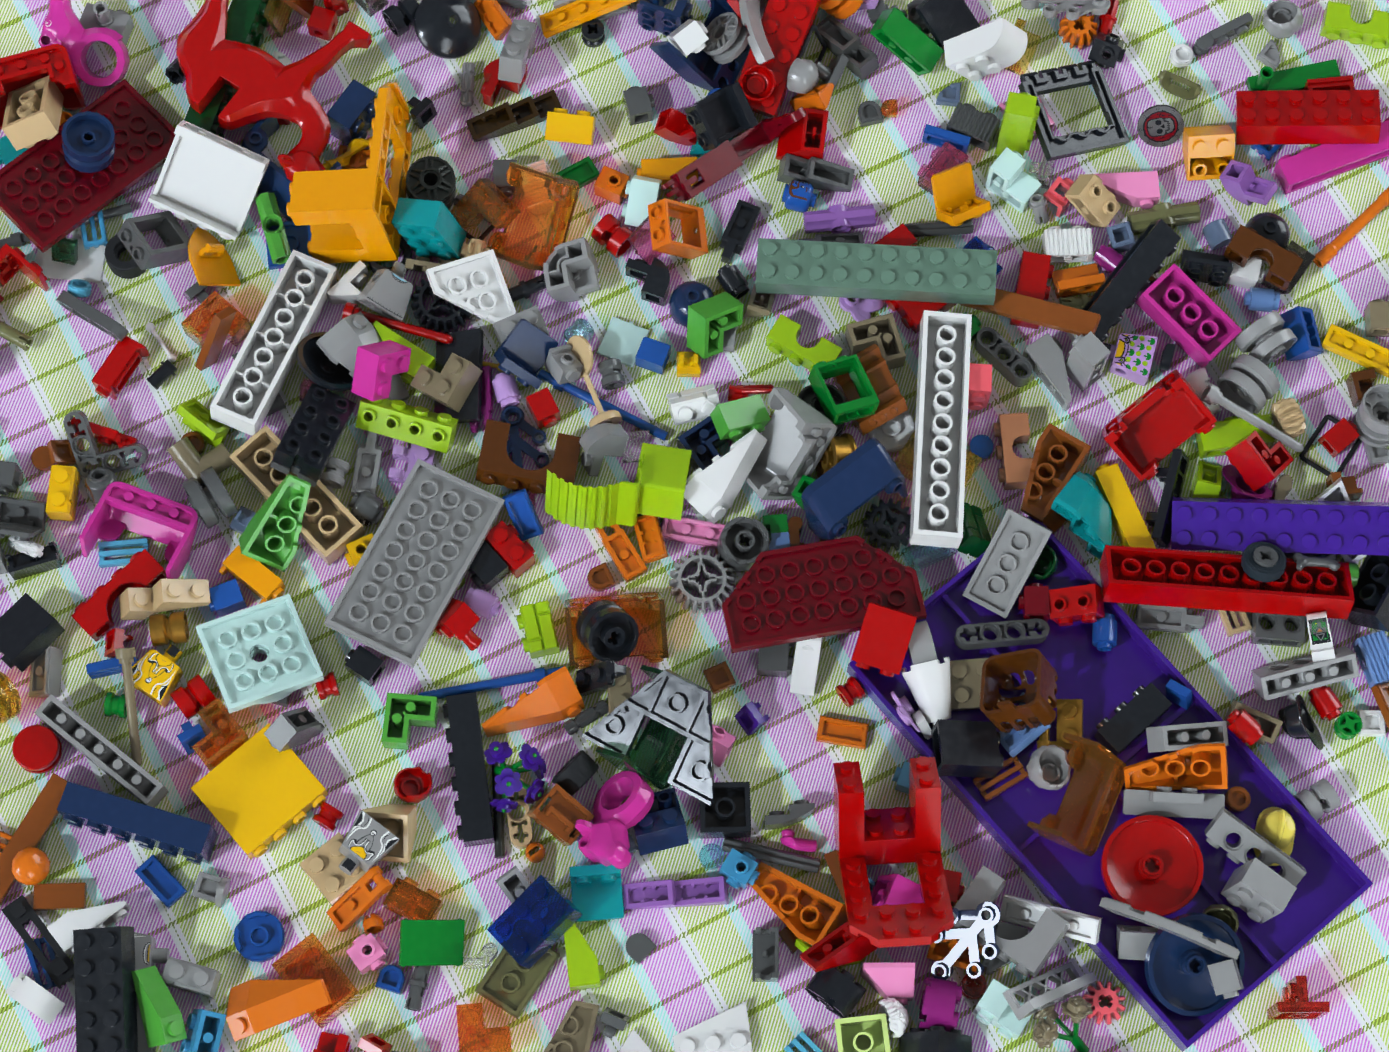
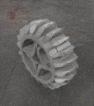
(692, 581)

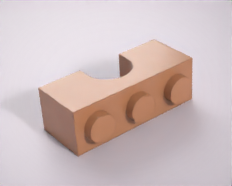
(1012, 430)

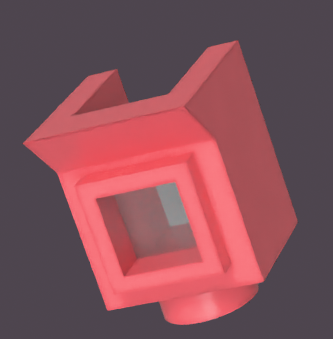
(1057, 192)

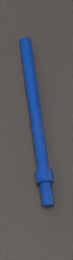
(586, 396)
(536, 675)

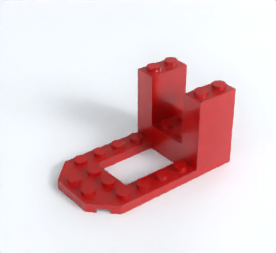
(892, 838)

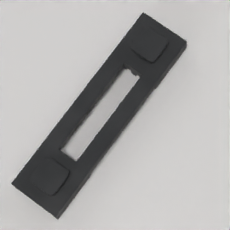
(20, 913)

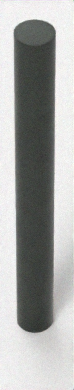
(498, 822)

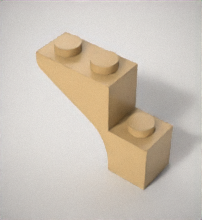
(162, 597)

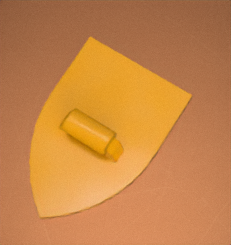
(211, 260)

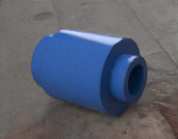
(1105, 633)

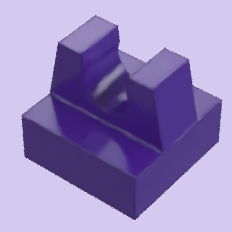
(751, 718)

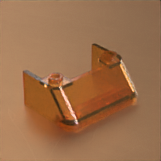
(1088, 798)

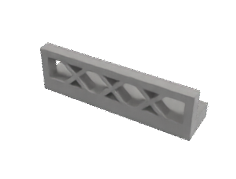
(1047, 995)

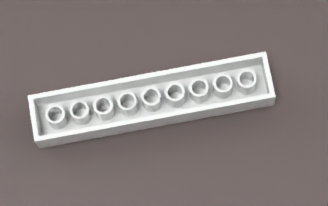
(941, 429)

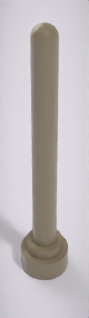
(126, 657)

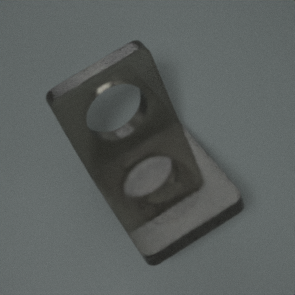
(372, 6)

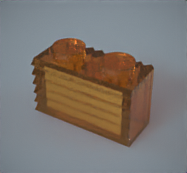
(412, 902)

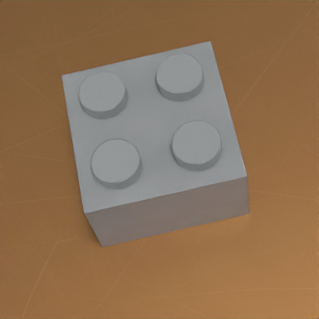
(1258, 891)

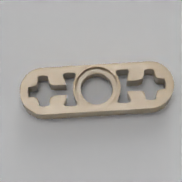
(527, 829)

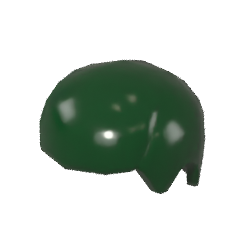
(1045, 565)

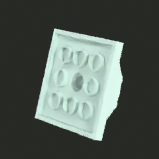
(266, 629)

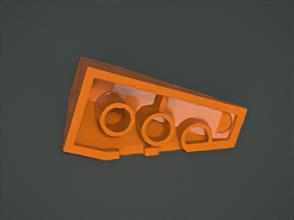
(1192, 767)
(267, 1003)

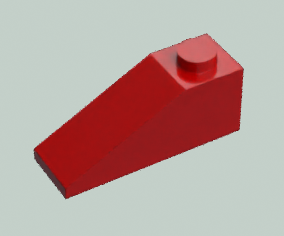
(837, 949)

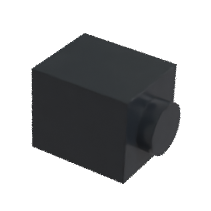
(364, 665)

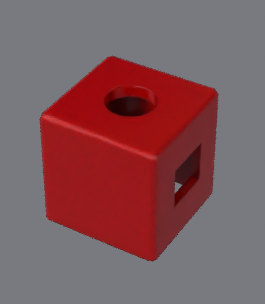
(322, 23)

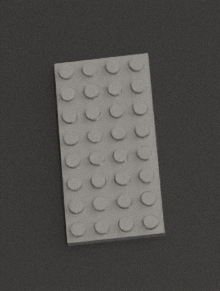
(414, 563)

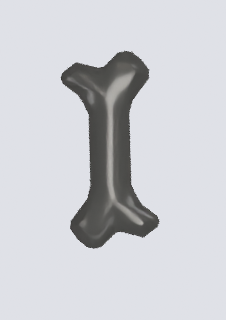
(1304, 561)

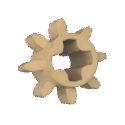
(473, 247)

